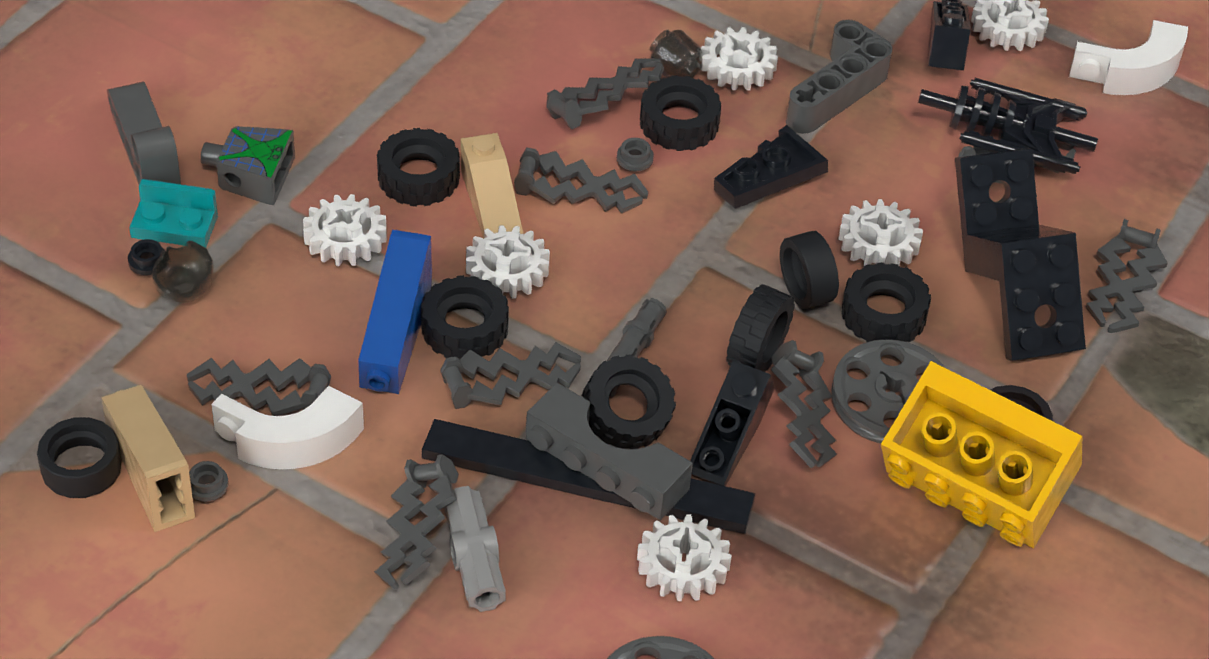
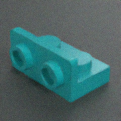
(174, 213)

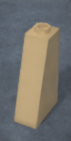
(150, 457)

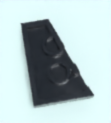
(772, 169)

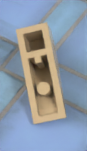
(489, 183)

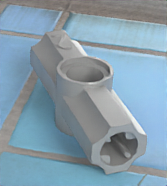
(475, 550)

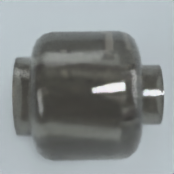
(677, 53)

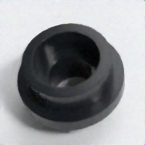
(144, 255)

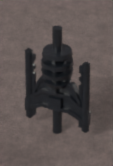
(1025, 122)

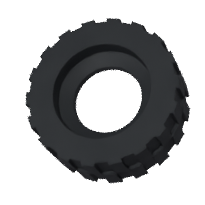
(679, 133)
(418, 188)
(889, 281)
(459, 294)
(761, 328)
(649, 381)

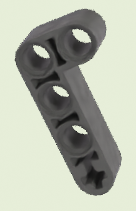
(857, 67)
(146, 142)

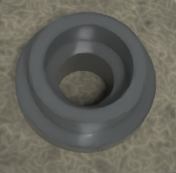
(635, 154)
(208, 481)

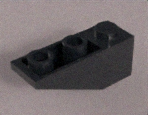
(949, 35)
(731, 423)

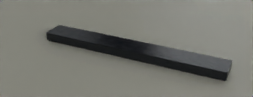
(523, 462)

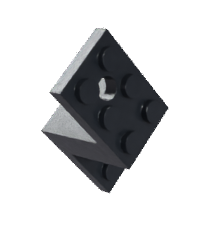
(1028, 259)

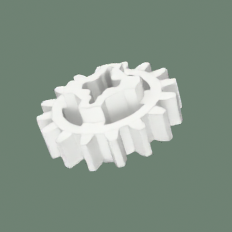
(1010, 22)
(738, 58)
(344, 230)
(880, 234)
(508, 260)
(705, 557)

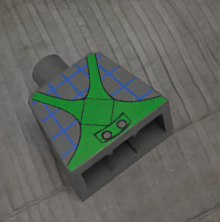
(252, 161)

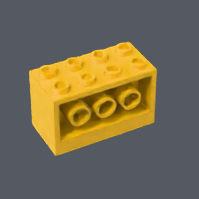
(981, 455)

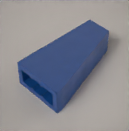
(396, 312)

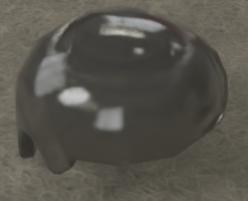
(183, 272)

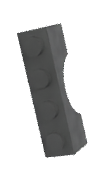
(646, 477)

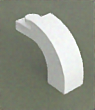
(1132, 69)
(291, 439)

